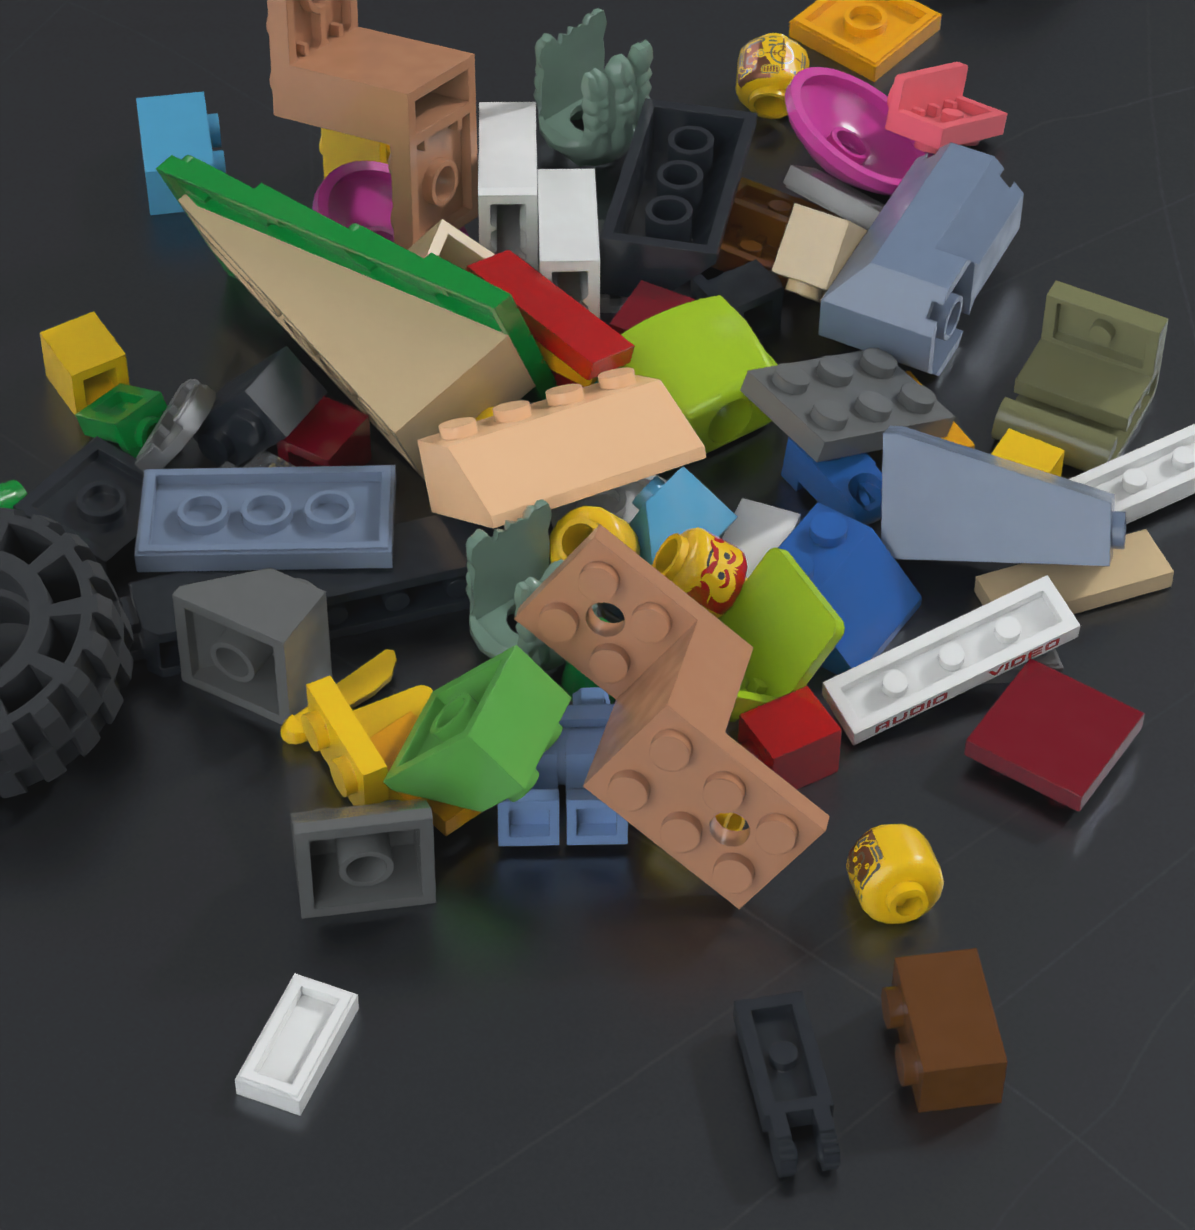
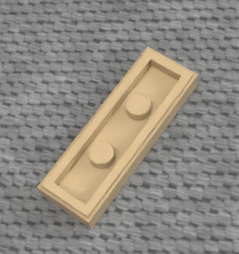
(1132, 573)

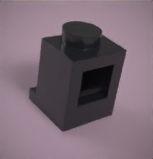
(751, 291)

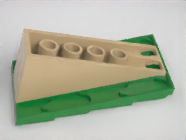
(390, 328)

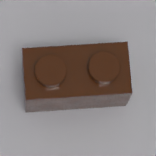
(945, 1030)

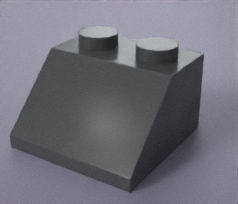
(254, 639)
(364, 857)

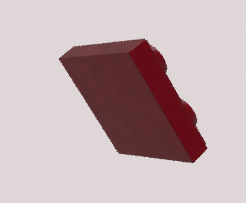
(1054, 734)

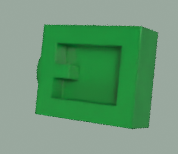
(123, 416)

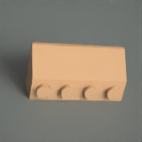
(556, 448)

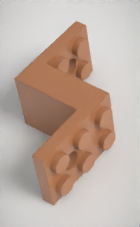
(387, 92)
(666, 742)

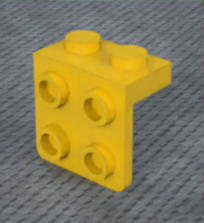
(346, 734)

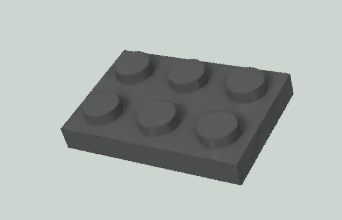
(844, 402)

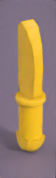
(355, 688)

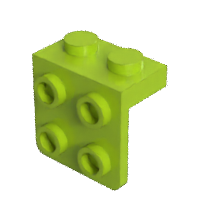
(786, 625)

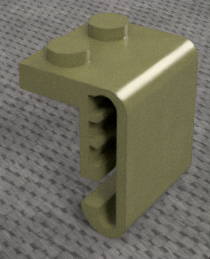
(1086, 377)

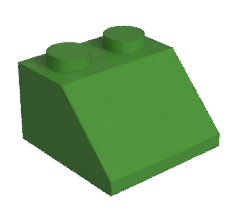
(482, 735)

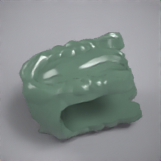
(576, 86)
(502, 576)

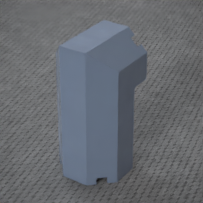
(925, 259)

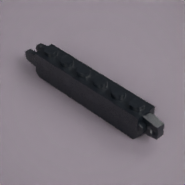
(422, 584)

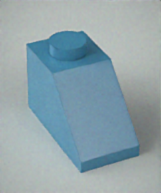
(674, 508)

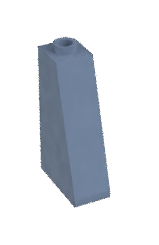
(984, 508)

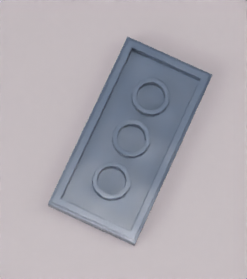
(266, 518)

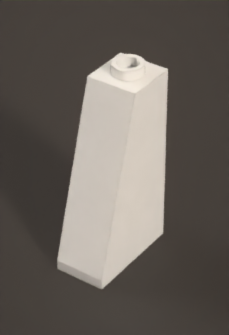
(508, 179)
(570, 233)

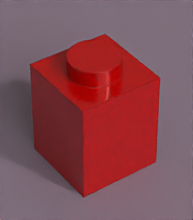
(793, 737)

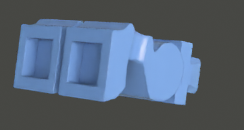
(588, 820)

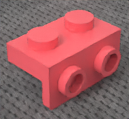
(933, 111)

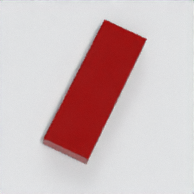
(555, 317)

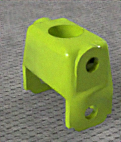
(702, 361)

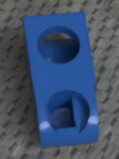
(844, 483)

